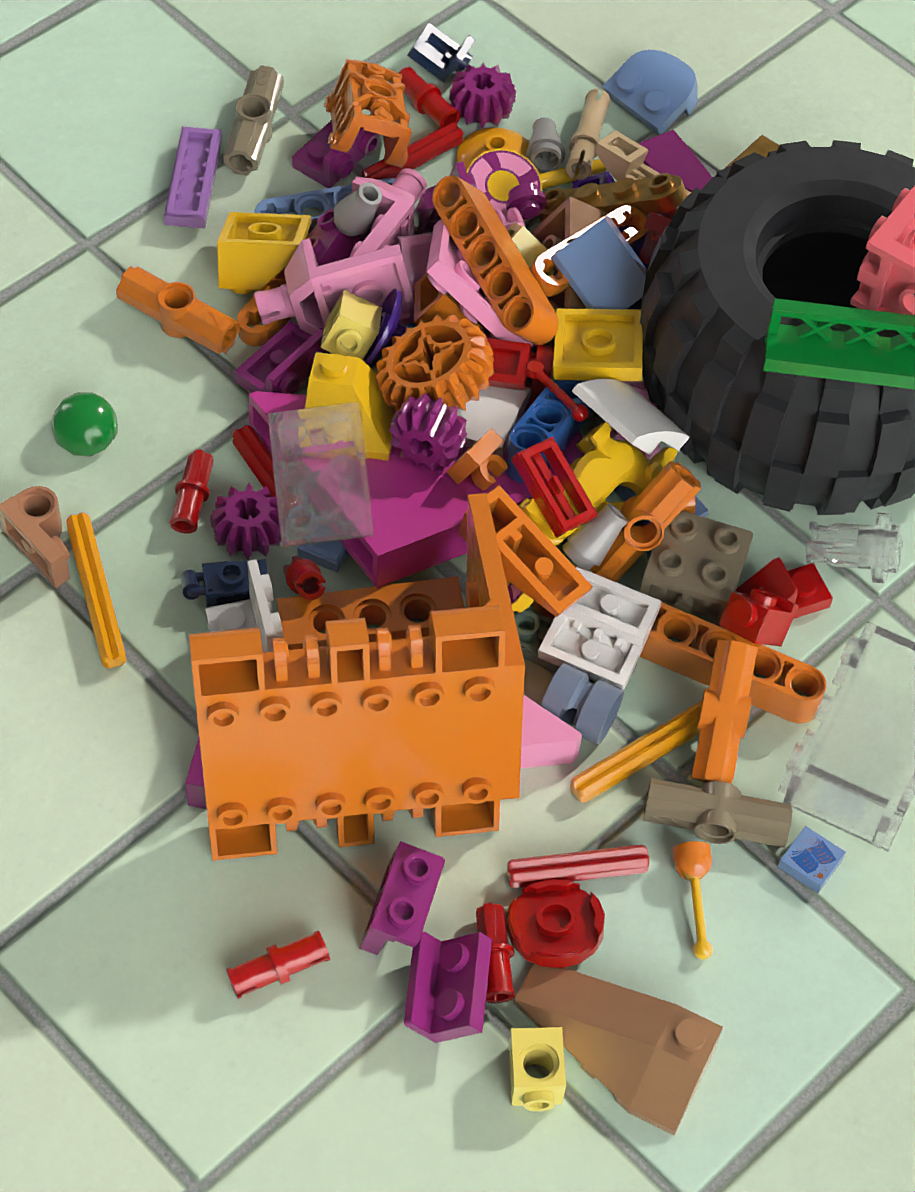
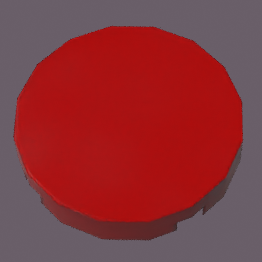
(555, 923)

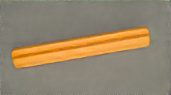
(96, 591)
(636, 755)

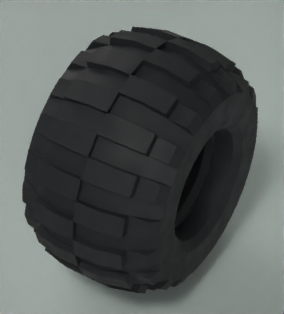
(757, 234)

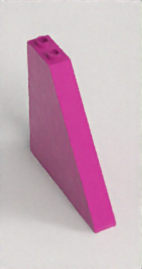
(412, 506)

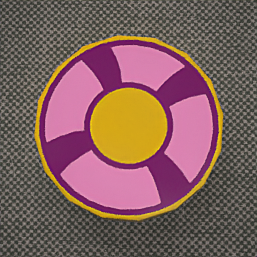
(499, 172)

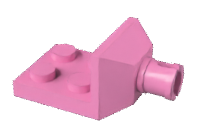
(395, 211)
(315, 289)

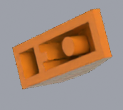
(531, 558)

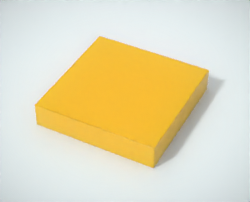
(598, 345)

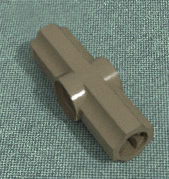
(253, 120)
(718, 812)

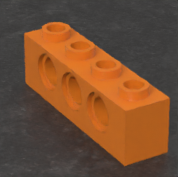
(384, 606)

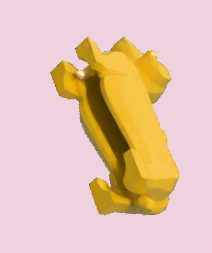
(602, 469)

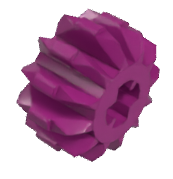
(483, 95)
(428, 431)
(246, 521)

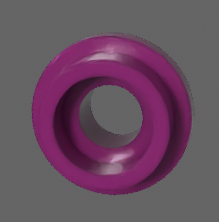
(527, 200)

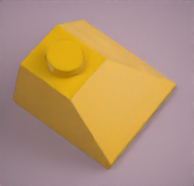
(257, 248)
(349, 379)

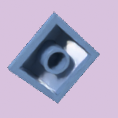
(602, 268)

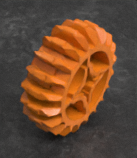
(436, 359)

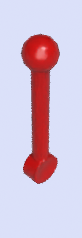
(536, 371)

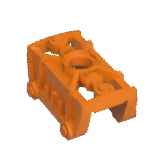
(366, 87)

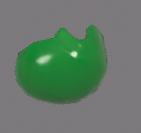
(84, 424)

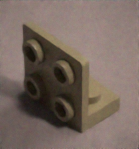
(697, 565)

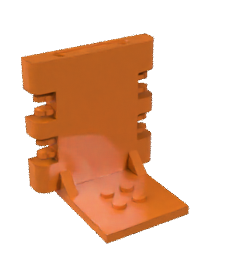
(366, 720)

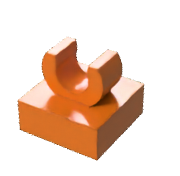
(478, 460)

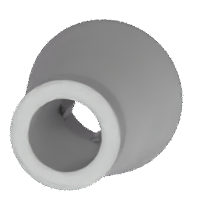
(545, 146)
(357, 210)
(594, 539)

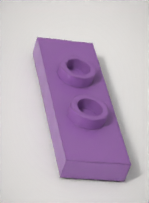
(193, 177)

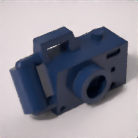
(223, 582)

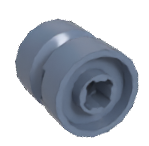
(583, 704)

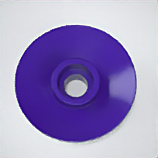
(388, 326)

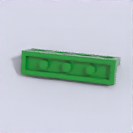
(837, 355)

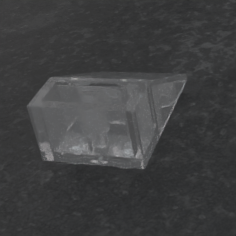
(321, 474)

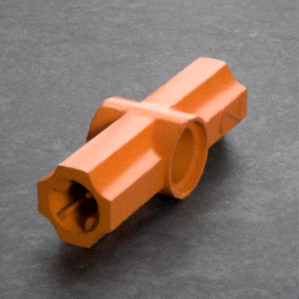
(178, 310)
(657, 503)
(724, 712)

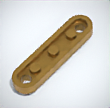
(647, 194)

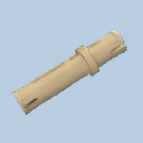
(587, 134)

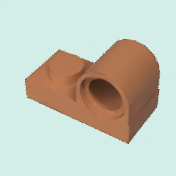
(37, 535)

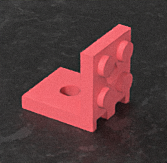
(889, 266)

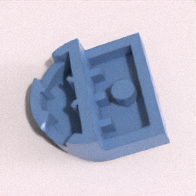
(654, 88)

